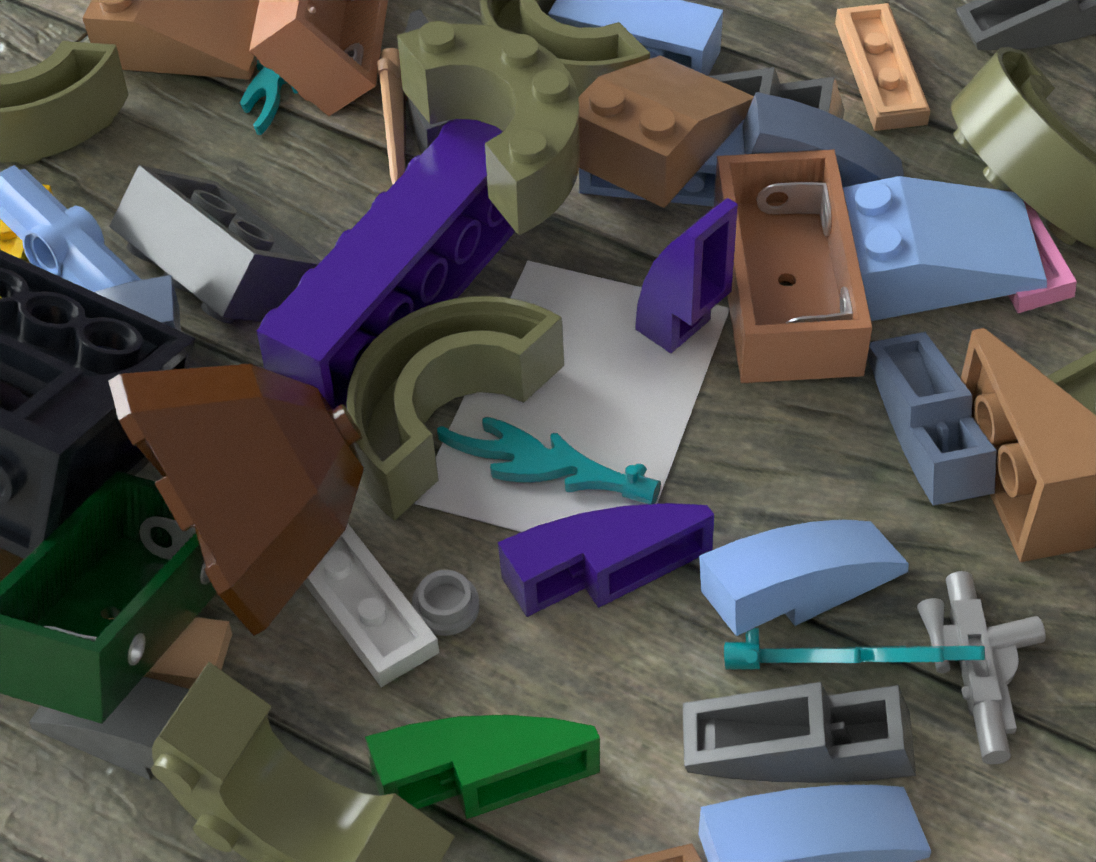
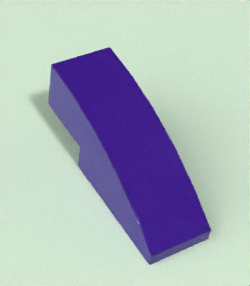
(689, 279)
(603, 552)

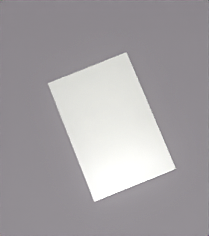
(611, 401)

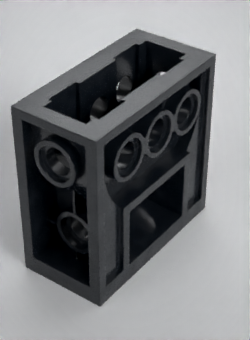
(56, 396)

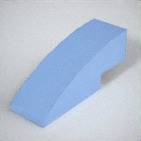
(796, 571)
(815, 826)

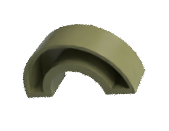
(582, 50)
(510, 85)
(60, 101)
(1028, 144)
(427, 362)
(264, 800)

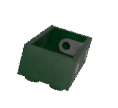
(105, 561)

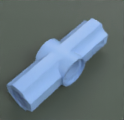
(58, 237)

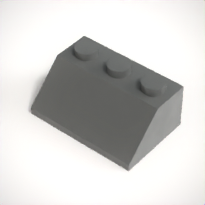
(210, 244)

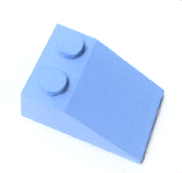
(939, 244)

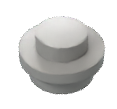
(446, 602)

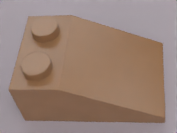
(177, 35)
(655, 126)
(1042, 450)

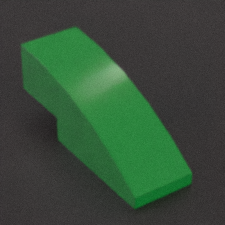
(482, 759)

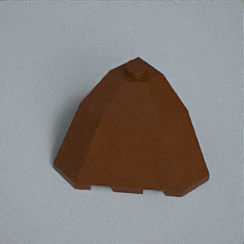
(252, 468)

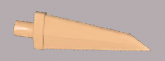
(394, 110)

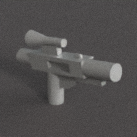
(985, 679)

